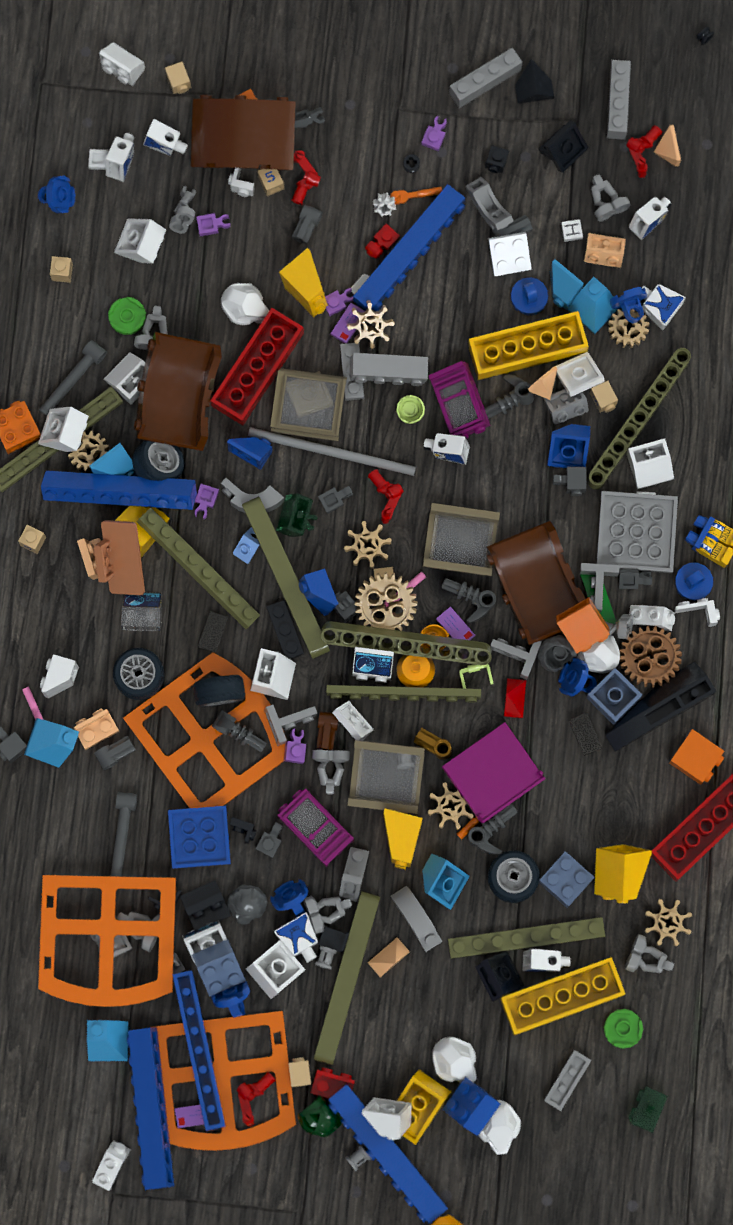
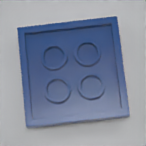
(199, 837)

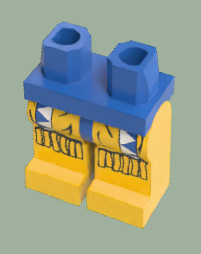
(714, 540)

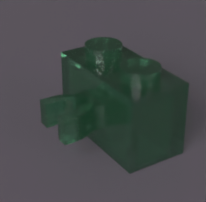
(295, 515)
(648, 1109)

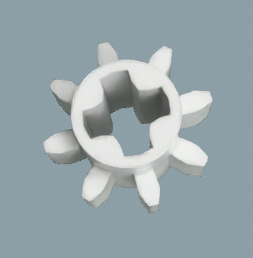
(387, 208)

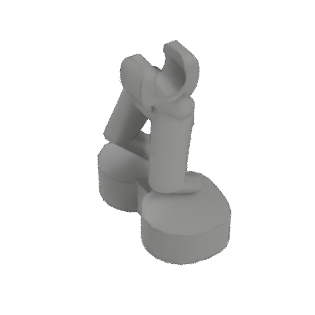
(606, 210)
(184, 214)
(141, 341)
(623, 625)
(326, 756)
(316, 919)
(147, 941)
(635, 959)

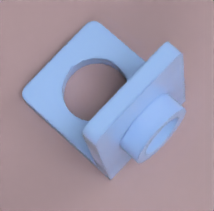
(246, 547)

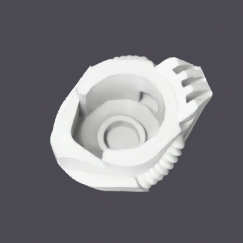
(243, 304)
(602, 656)
(454, 1060)
(501, 1128)

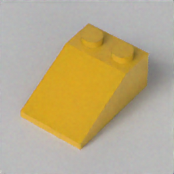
(426, 1099)

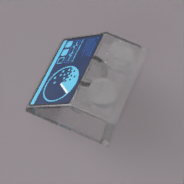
(142, 612)

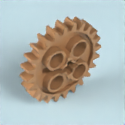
(643, 641)

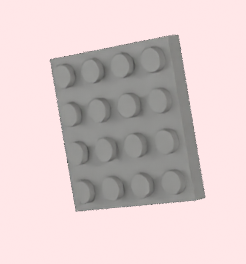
(637, 531)

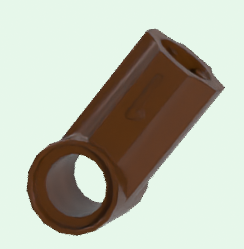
(327, 726)

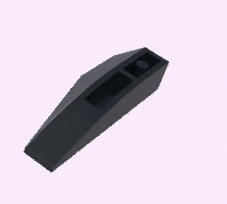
(662, 704)

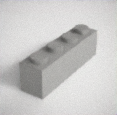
(485, 77)
(618, 99)
(388, 368)

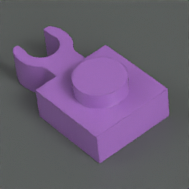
(434, 136)
(209, 224)
(337, 302)
(206, 498)
(295, 749)

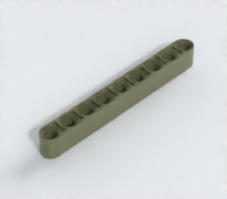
(643, 410)
(285, 577)
(415, 639)
(347, 978)

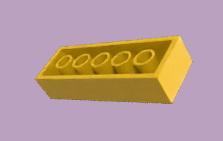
(528, 345)
(562, 996)

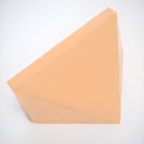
(668, 147)
(544, 385)
(388, 957)

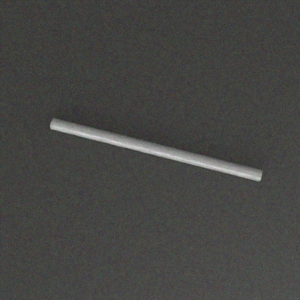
(332, 451)

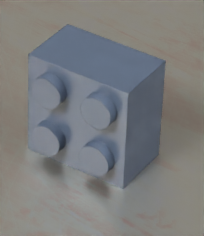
(614, 696)
(566, 879)
(218, 967)

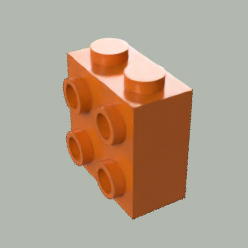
(17, 427)
(583, 625)
(697, 757)

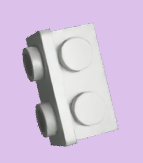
(353, 721)

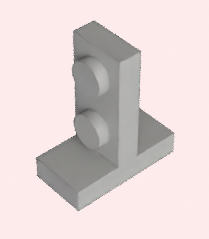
(599, 571)
(518, 653)
(287, 722)
(353, 874)

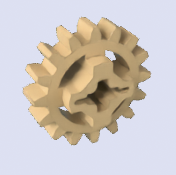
(621, 325)
(81, 452)

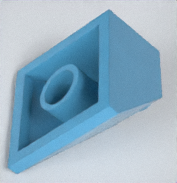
(564, 285)
(593, 305)
(114, 463)
(51, 742)
(443, 880)
(107, 1040)

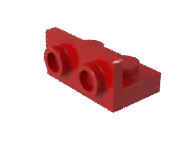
(328, 1084)

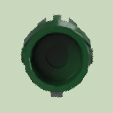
(319, 1118)

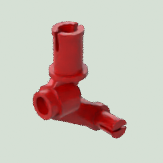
(637, 146)
(309, 180)
(391, 491)
(247, 1093)

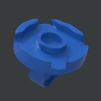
(58, 194)
(529, 296)
(628, 301)
(694, 581)
(574, 678)
(290, 896)
(232, 999)

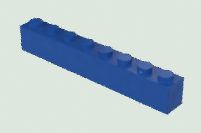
(410, 248)
(118, 490)
(199, 1050)
(150, 1108)
(389, 1155)

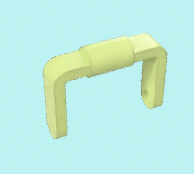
(473, 668)

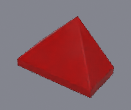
(515, 698)

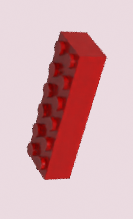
(257, 366)
(697, 833)

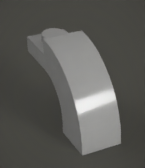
(488, 205)
(270, 497)
(416, 918)

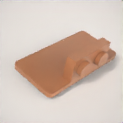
(120, 558)

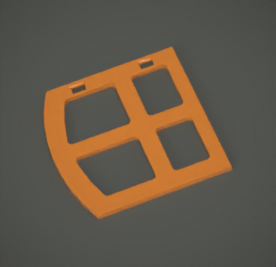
(203, 739)
(108, 928)
(224, 1071)

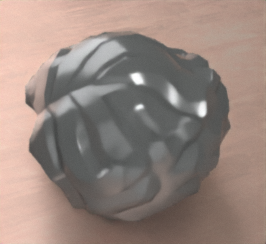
(555, 653)
(247, 903)

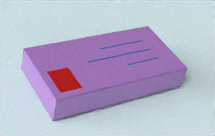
(340, 330)
(455, 625)
(189, 1116)

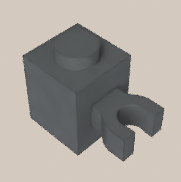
(574, 480)
(346, 606)
(11, 747)

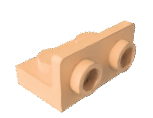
(604, 250)
(86, 548)
(96, 728)

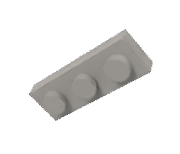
(353, 390)
(567, 1080)

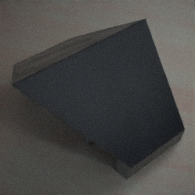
(533, 85)

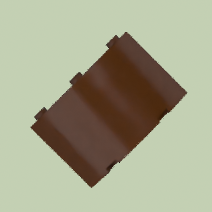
(243, 133)
(176, 391)
(535, 580)

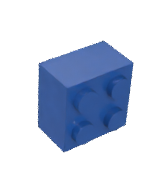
(471, 1106)

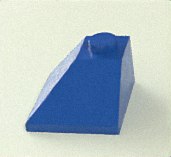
(569, 446)
(251, 450)
(318, 591)

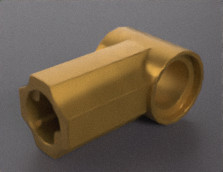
(431, 743)

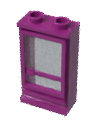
(459, 400)
(314, 827)

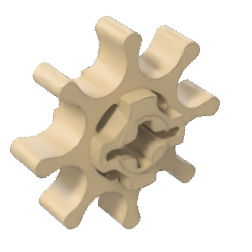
(371, 317)
(366, 537)
(454, 815)
(664, 931)

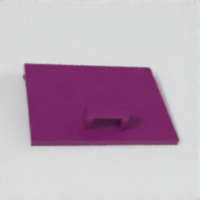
(493, 773)

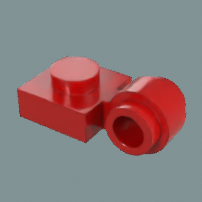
(384, 238)

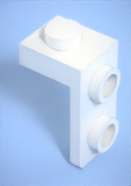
(240, 187)
(711, 613)
(653, 616)
(110, 1165)

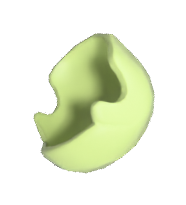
(410, 409)

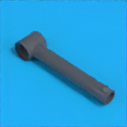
(92, 353)
(125, 803)

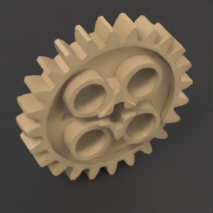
(381, 586)

